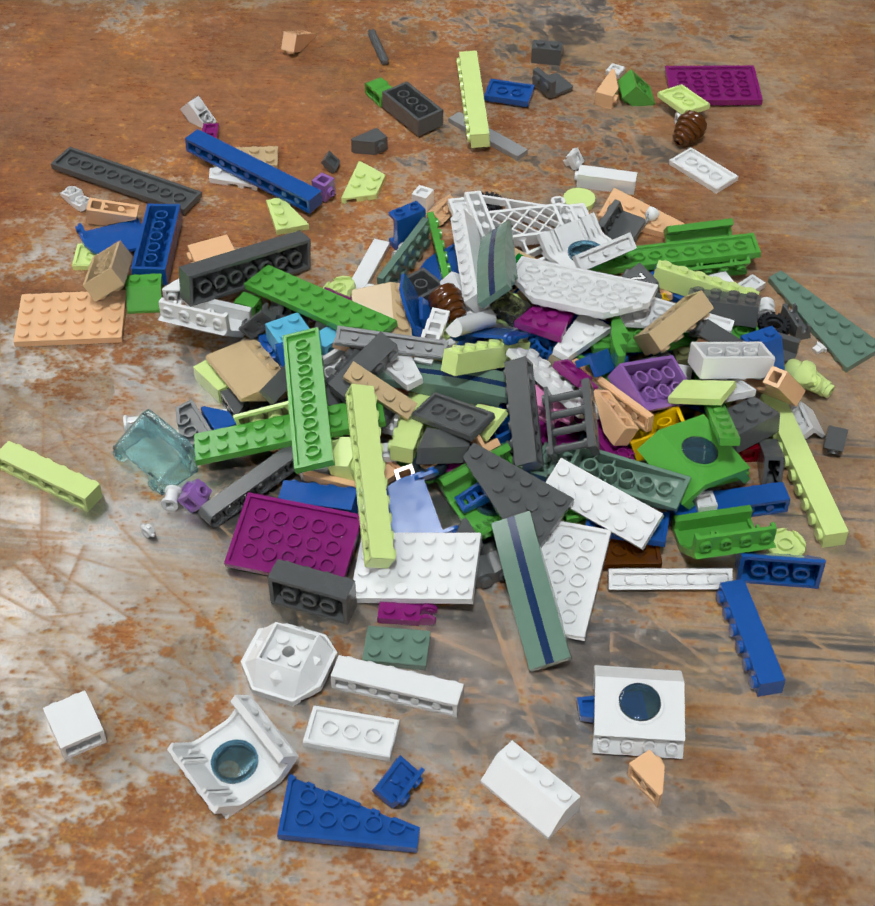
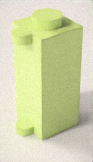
(209, 380)

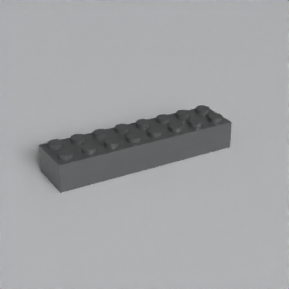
(229, 271)

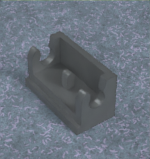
(256, 324)
(797, 327)

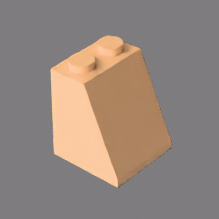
(209, 248)

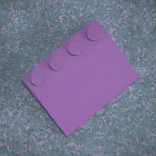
(649, 381)

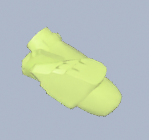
(809, 378)

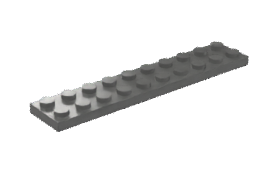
(125, 179)

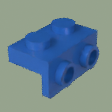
(397, 782)

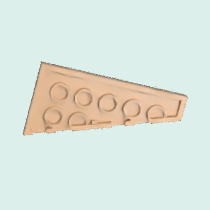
(639, 208)

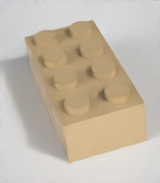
(108, 271)
(674, 323)

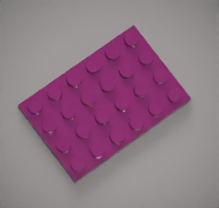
(718, 83)
(294, 533)

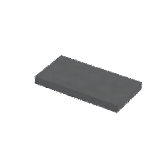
(453, 416)

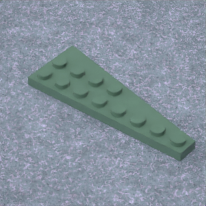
(838, 334)

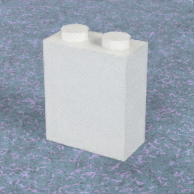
(74, 725)

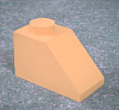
(648, 775)

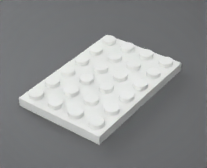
(426, 570)

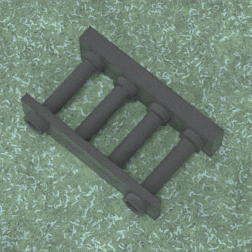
(589, 425)

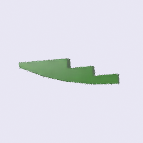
(618, 341)

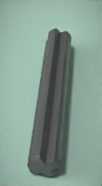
(378, 47)

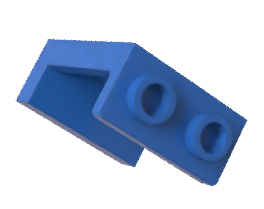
(405, 220)

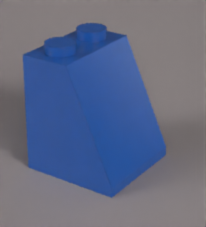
(771, 340)

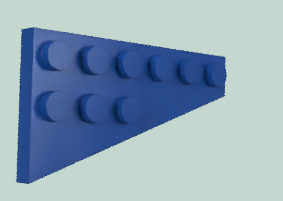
(336, 820)

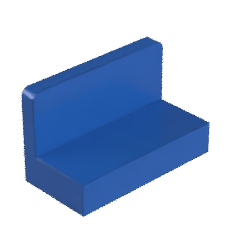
(599, 362)

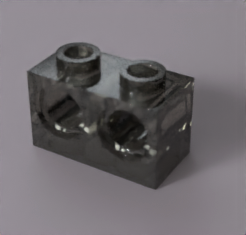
(509, 308)

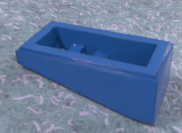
(473, 490)

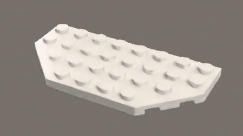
(581, 289)

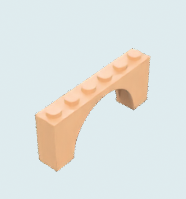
(777, 384)

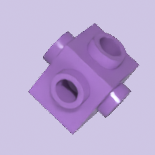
(326, 185)
(194, 495)

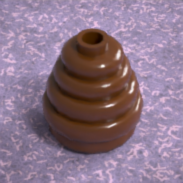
(689, 128)
(448, 298)

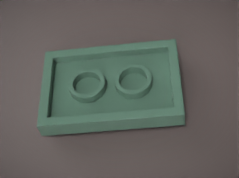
(397, 647)

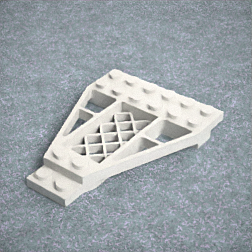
(515, 210)

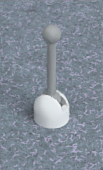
(650, 215)

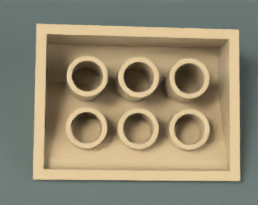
(386, 300)
(245, 369)

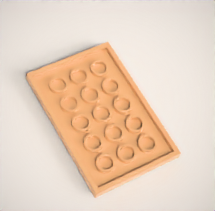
(70, 319)

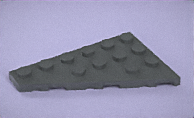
(517, 491)

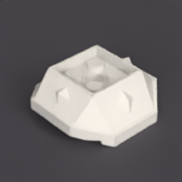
(283, 677)

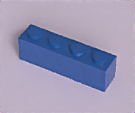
(320, 495)

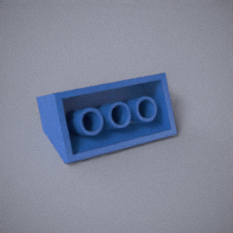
(779, 569)

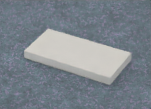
(703, 170)
(351, 733)

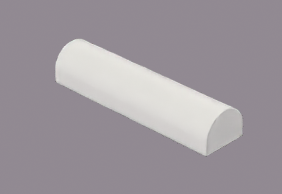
(471, 323)

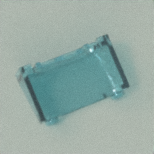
(157, 451)

